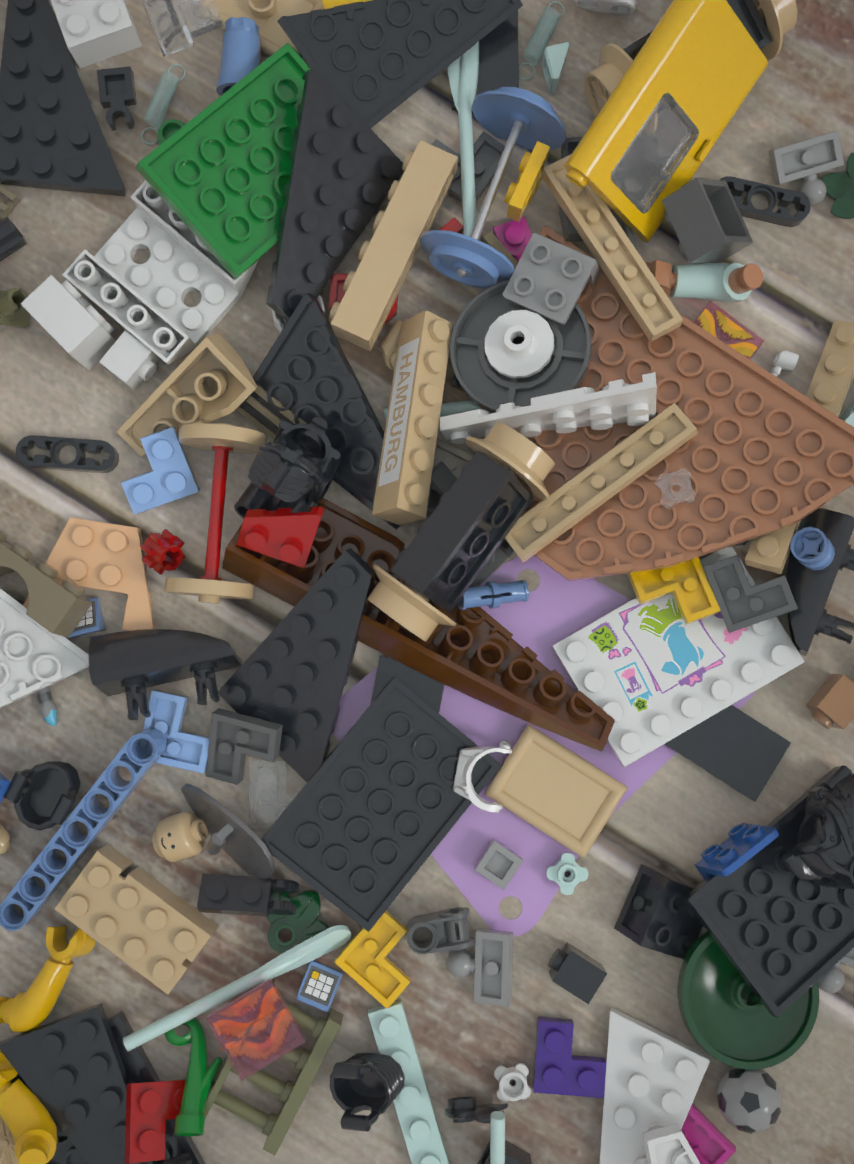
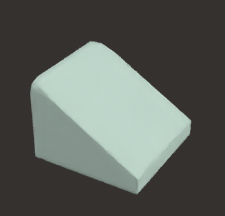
(553, 63)

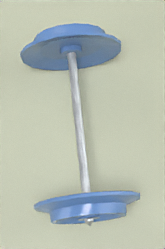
(518, 119)

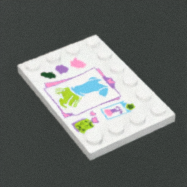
(668, 674)

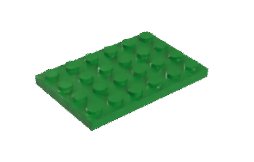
(233, 162)

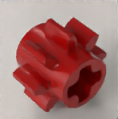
(163, 551)

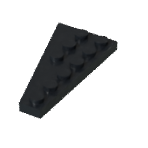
(78, 1079)

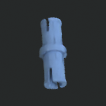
(491, 595)

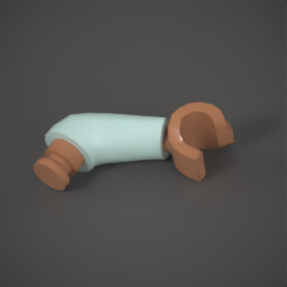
(707, 280)

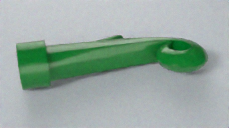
(197, 1082)

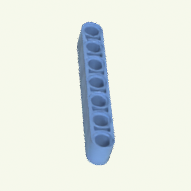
(70, 840)

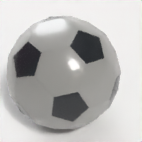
(749, 1099)

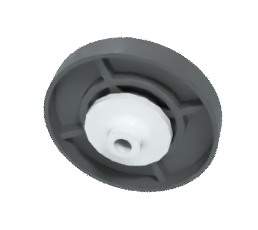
(514, 353)

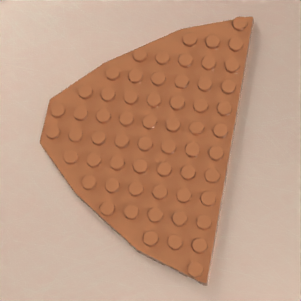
(755, 464)

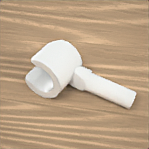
(784, 361)

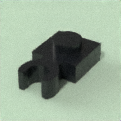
(117, 93)

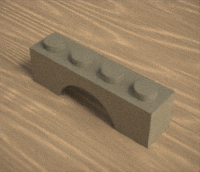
(51, 602)

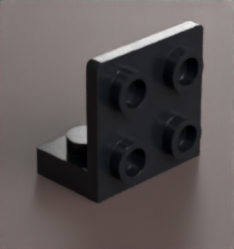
(658, 915)

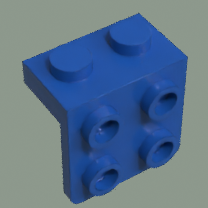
(743, 843)

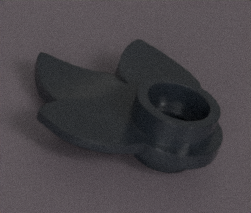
(465, 1110)

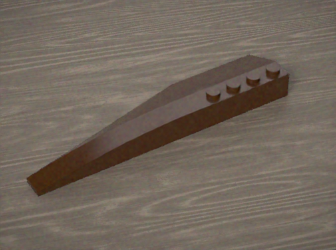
(471, 657)

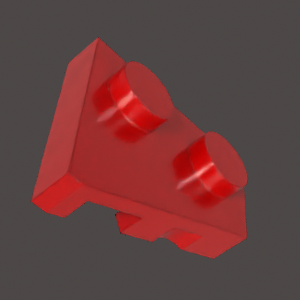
(281, 533)

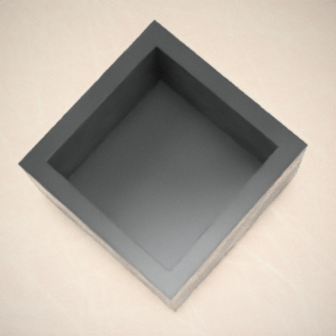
(706, 221)

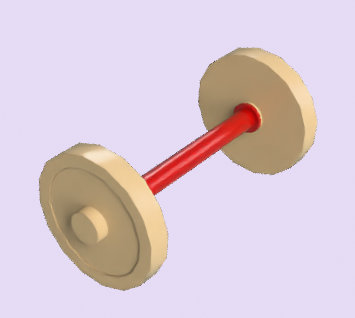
(222, 440)

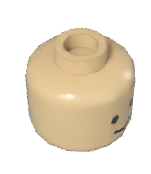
(179, 837)

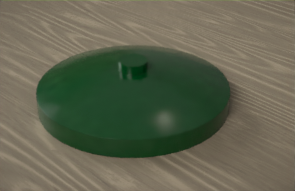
(730, 1018)

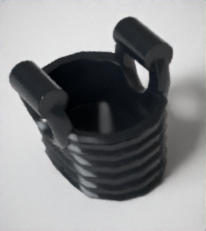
(44, 794)
(365, 1083)

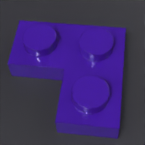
(560, 1071)

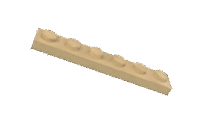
(614, 253)
(600, 481)

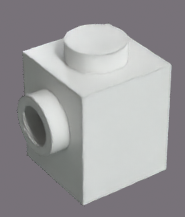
(130, 360)

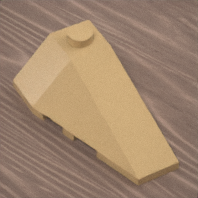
(199, 390)

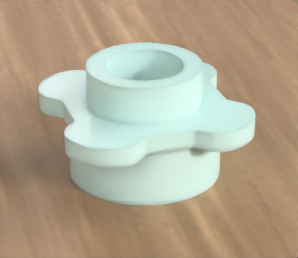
(556, 873)

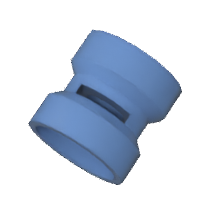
(807, 543)

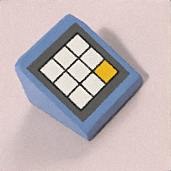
(91, 622)
(319, 985)

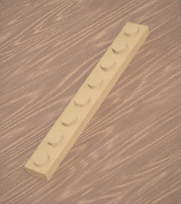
(828, 390)

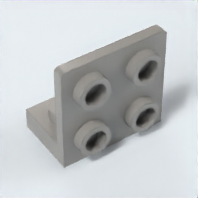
(550, 278)

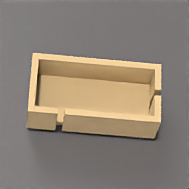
(136, 918)

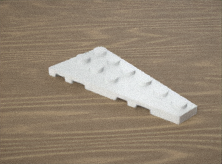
(562, 411)
(646, 1086)

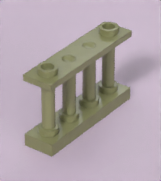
(289, 1093)

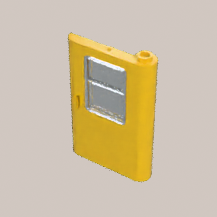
(667, 111)

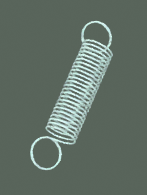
(545, 41)
(168, 103)

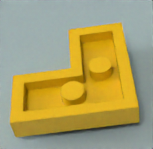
(528, 181)
(686, 583)
(367, 962)

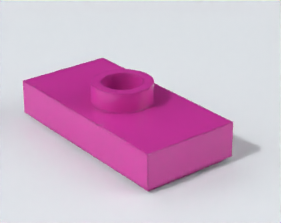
(706, 1139)

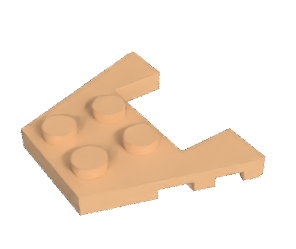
(106, 559)

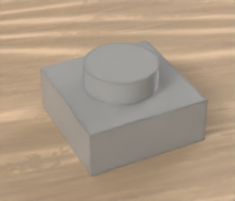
(498, 864)

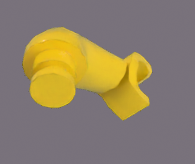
(34, 1006)
(26, 1118)

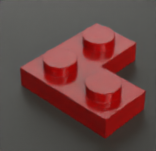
(146, 1116)

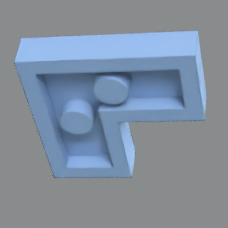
(170, 475)
(182, 748)

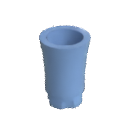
(239, 52)

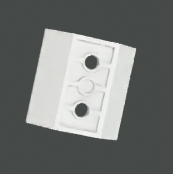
(151, 295)

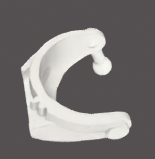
(466, 762)

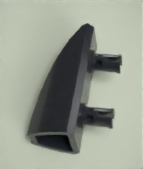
(813, 587)
(152, 657)

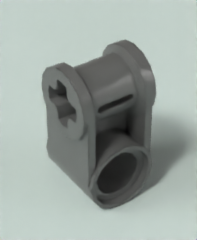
(442, 930)

